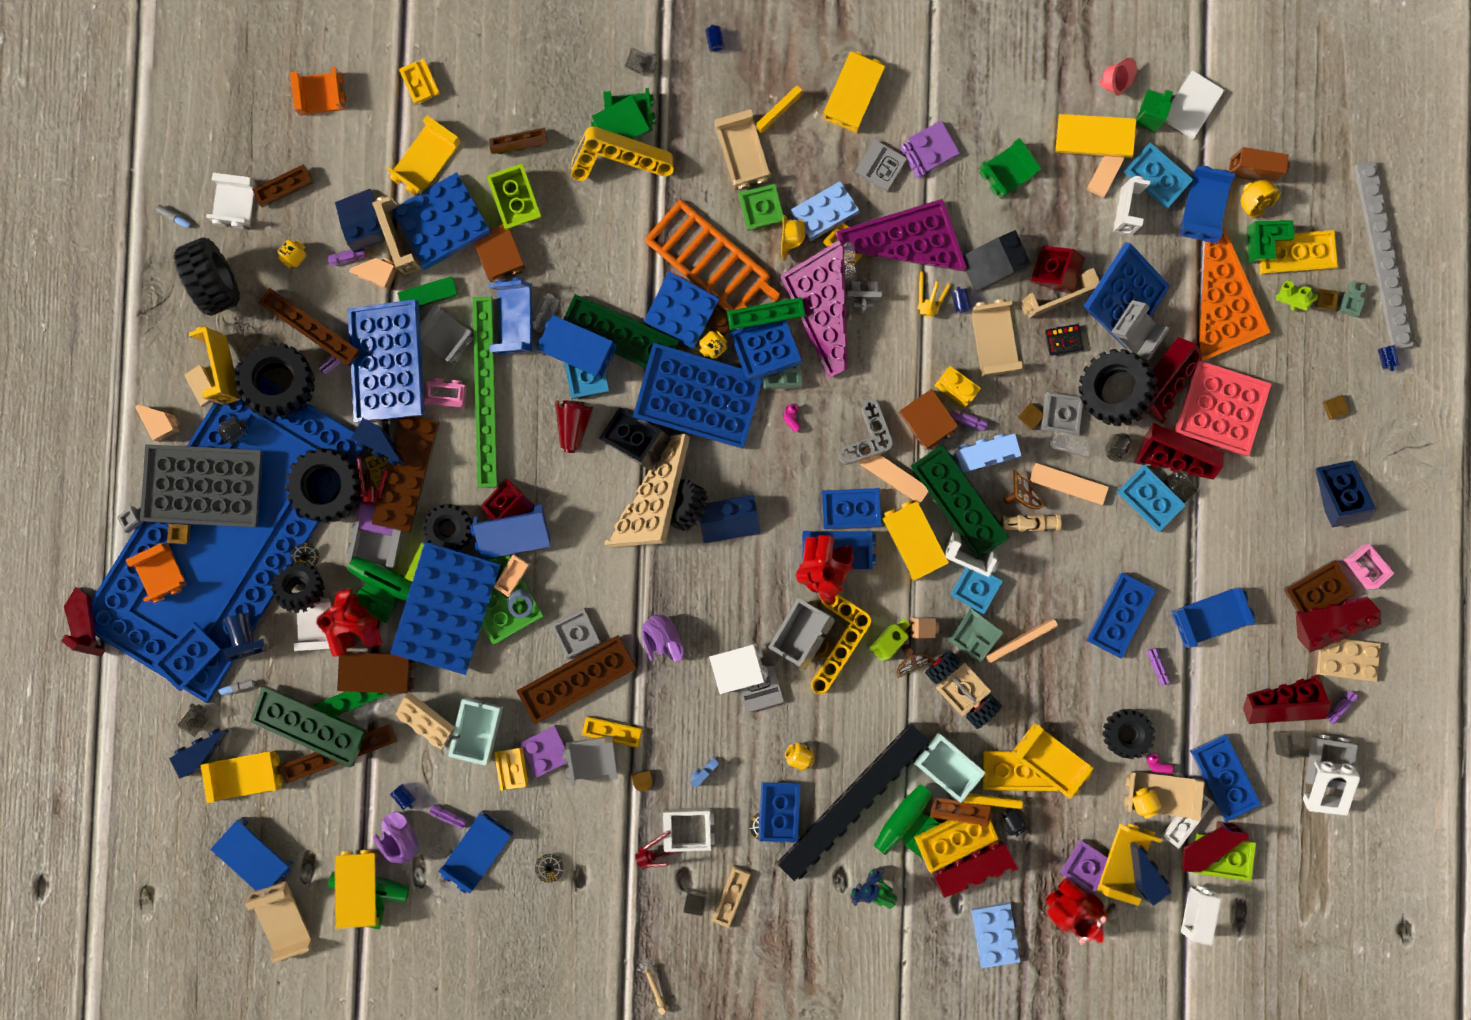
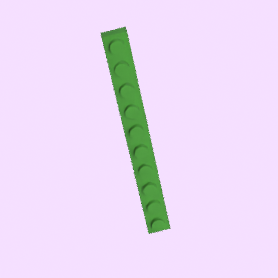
(485, 393)

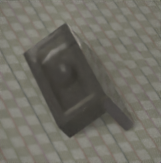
(1284, 746)

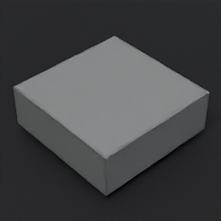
(129, 519)

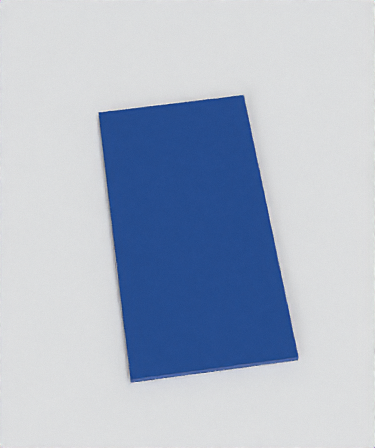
(223, 566)

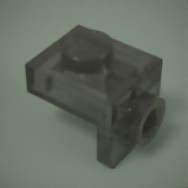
(641, 62)
(1180, 486)
(194, 719)

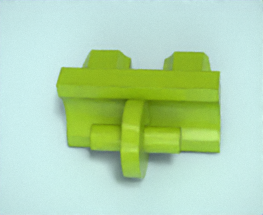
(1296, 297)

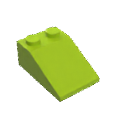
(514, 196)

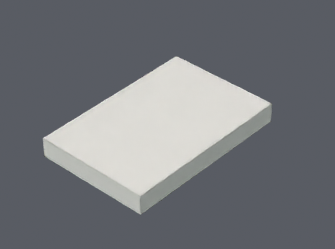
(1193, 104)

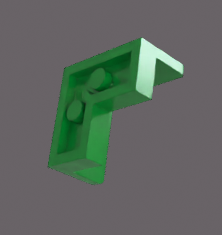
(1154, 110)
(1263, 237)

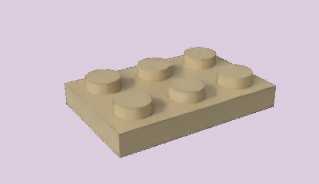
(1350, 660)
(424, 720)

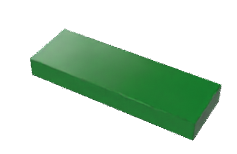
(430, 292)

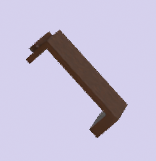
(375, 673)

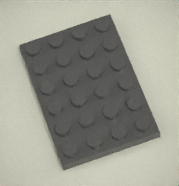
(201, 485)

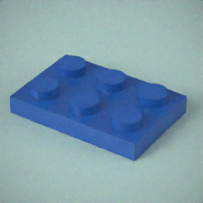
(851, 508)
(187, 656)
(779, 812)

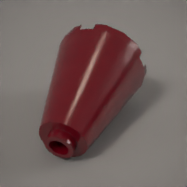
(572, 423)

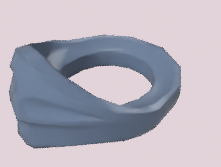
(521, 593)

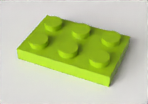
(1235, 864)

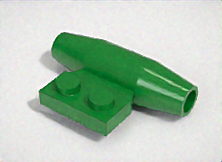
(380, 589)
(907, 822)
(386, 891)

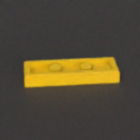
(779, 109)
(620, 733)
(993, 800)

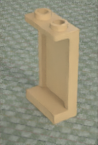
(742, 150)
(383, 208)

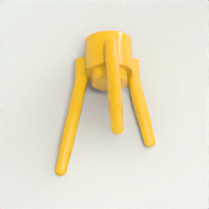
(929, 307)

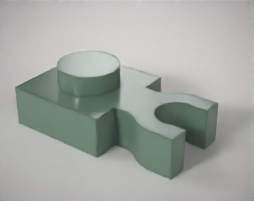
(1352, 302)

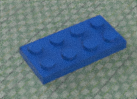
(1120, 615)
(1225, 777)

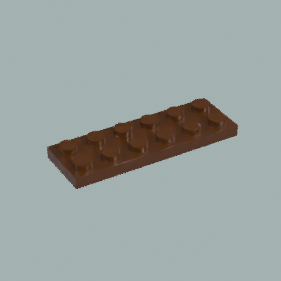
(404, 485)
(576, 679)

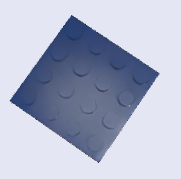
(441, 221)
(1125, 280)

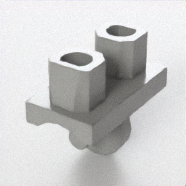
(871, 294)

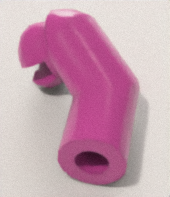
(790, 417)
(1156, 766)

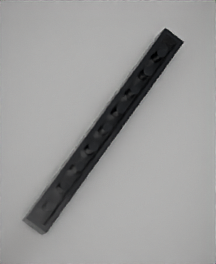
(852, 802)

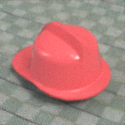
(1119, 76)

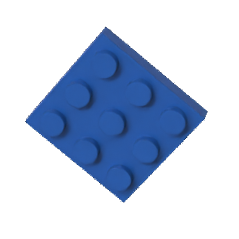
(681, 309)
(765, 349)

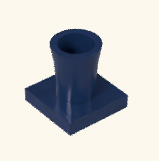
(242, 638)

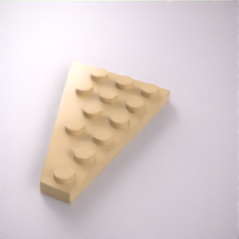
(650, 513)

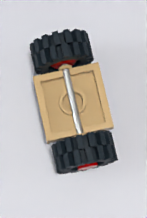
(963, 689)

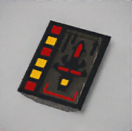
(1064, 339)

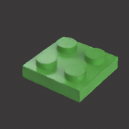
(761, 207)

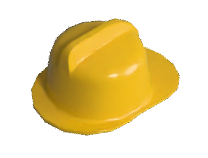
(792, 235)

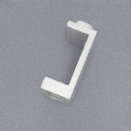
(232, 200)
(1124, 223)
(954, 554)
(309, 634)
(739, 668)

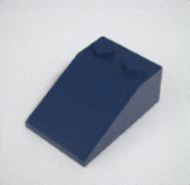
(359, 221)
(1344, 494)

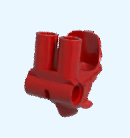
(824, 568)
(346, 617)
(1075, 910)

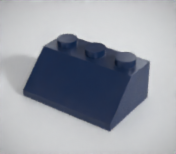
(729, 519)

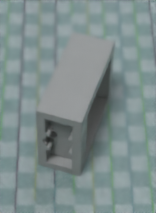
(1316, 753)

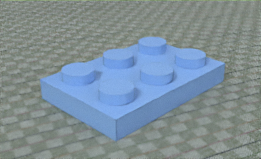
(825, 211)
(995, 935)

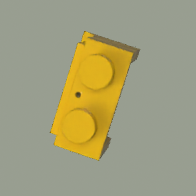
(957, 386)

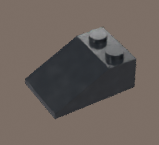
(996, 260)
(635, 438)

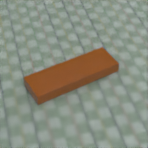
(961, 812)

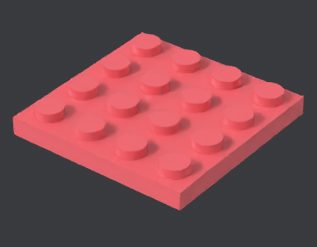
(1222, 408)

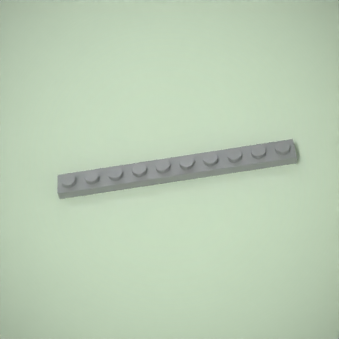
(1383, 255)

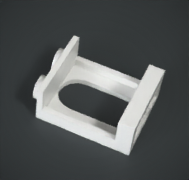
(1328, 804)

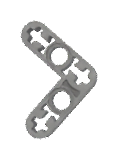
(872, 442)

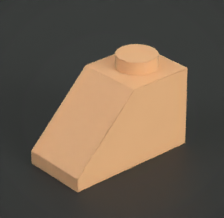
(376, 272)
(158, 423)
(923, 627)

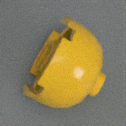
(1259, 196)

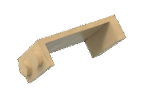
(1088, 283)
(995, 338)
(1176, 794)
(280, 921)

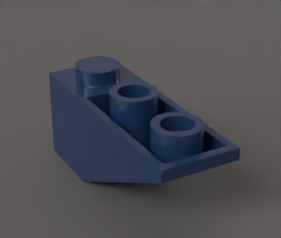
(377, 439)
(190, 759)
(1147, 879)

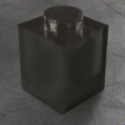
(694, 902)

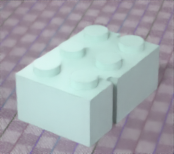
(477, 730)
(949, 767)

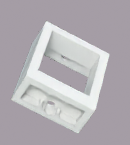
(699, 846)
(1201, 915)

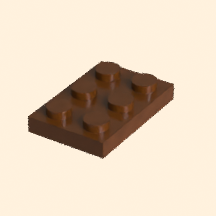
(1320, 588)

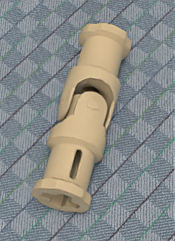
(1029, 523)

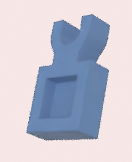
(700, 775)

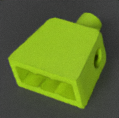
(885, 645)

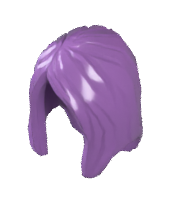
(662, 636)
(398, 839)

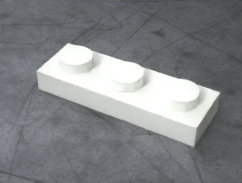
(1182, 827)

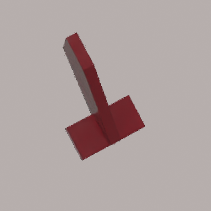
(81, 624)
(1212, 846)

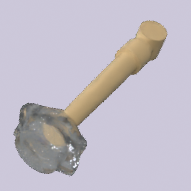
(645, 966)

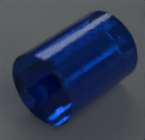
(714, 38)
(961, 300)
(1388, 357)
(403, 797)

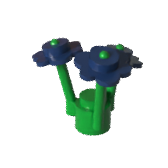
(869, 891)

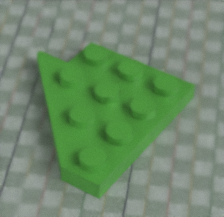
(498, 620)

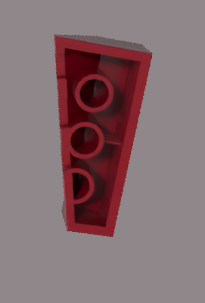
(1171, 375)
(1179, 453)
(1335, 623)
(1288, 703)
(974, 869)

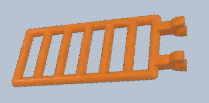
(722, 241)

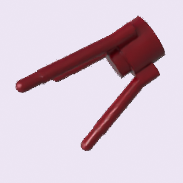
(369, 494)
(645, 858)

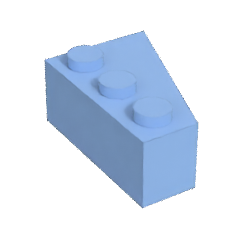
(987, 452)

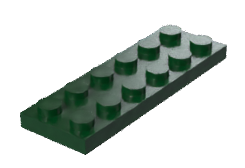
(631, 337)
(960, 501)
(308, 726)

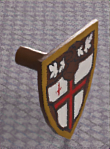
(1024, 493)
(913, 661)

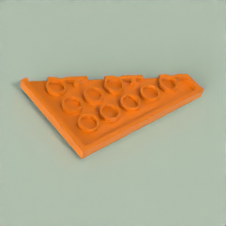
(1228, 303)

